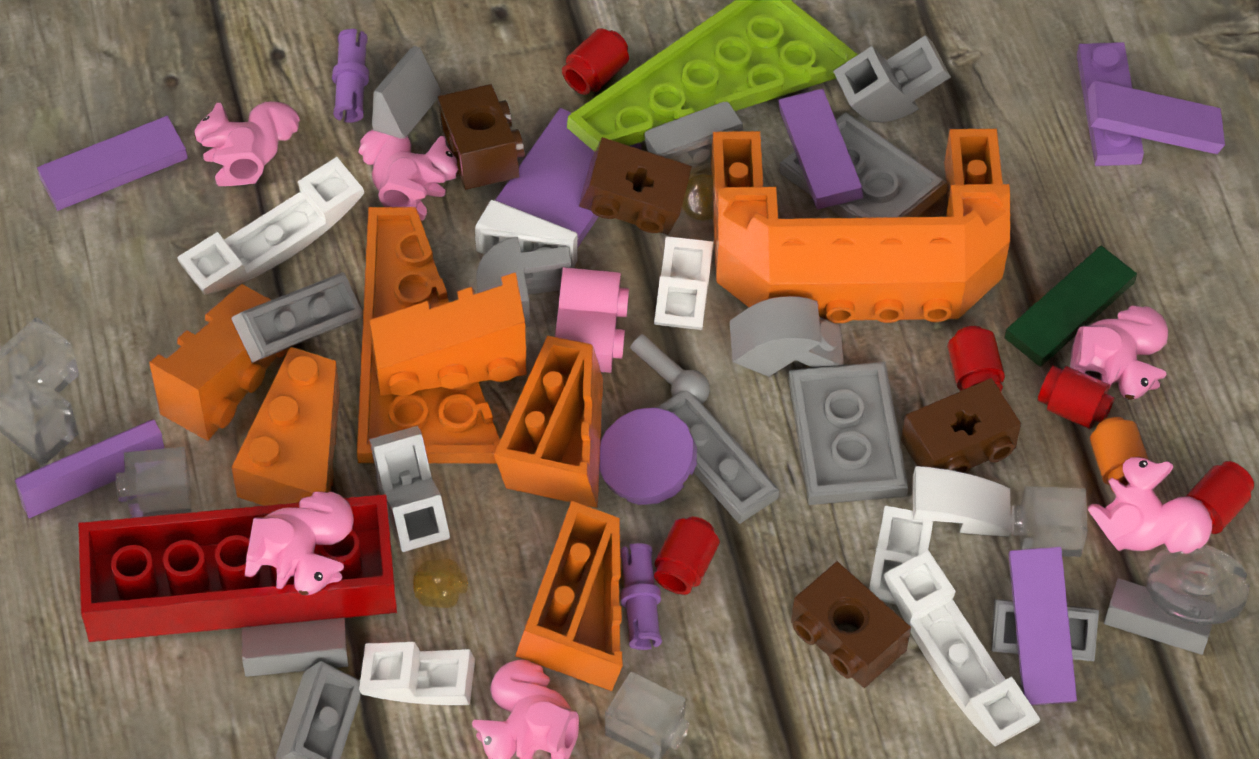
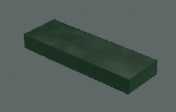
(1070, 305)

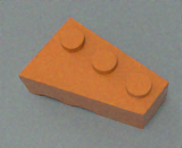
(452, 343)
(293, 434)

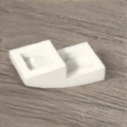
(684, 283)
(961, 498)
(898, 542)
(414, 676)

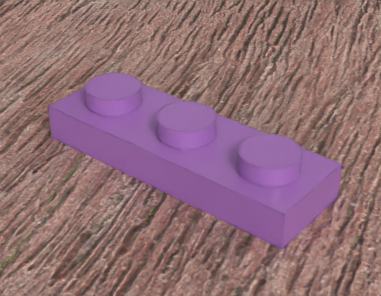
(1108, 64)

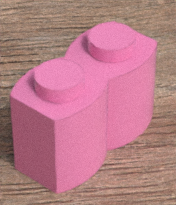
(590, 311)

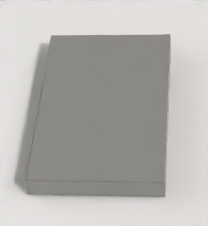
(889, 177)
(847, 433)

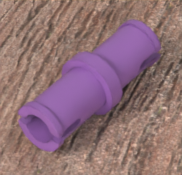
(350, 75)
(640, 596)

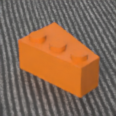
(210, 369)
(556, 426)
(577, 605)

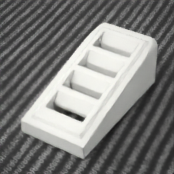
(505, 222)

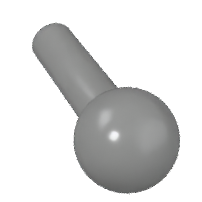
(679, 379)

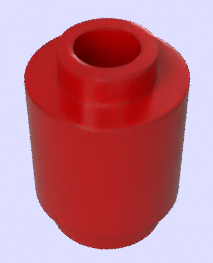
(595, 61)
(975, 357)
(1076, 396)
(1223, 492)
(686, 555)

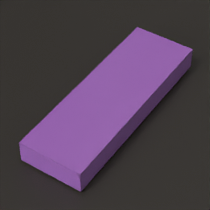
(1155, 117)
(820, 149)
(112, 163)
(84, 469)
(1042, 626)

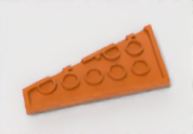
(399, 275)

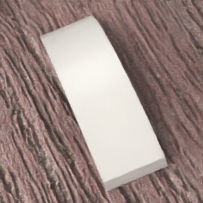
(276, 235)
(956, 653)

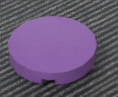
(647, 455)

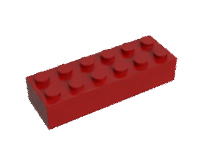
(191, 577)

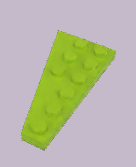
(734, 57)

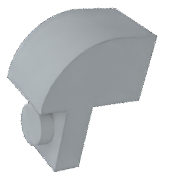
(888, 88)
(535, 270)
(784, 331)
(412, 496)

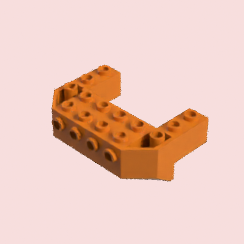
(863, 265)

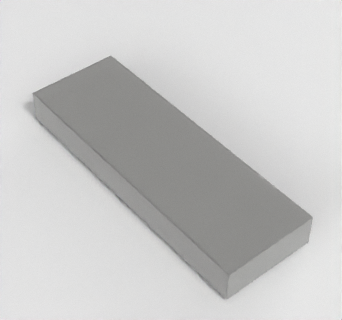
(297, 317)
(722, 462)

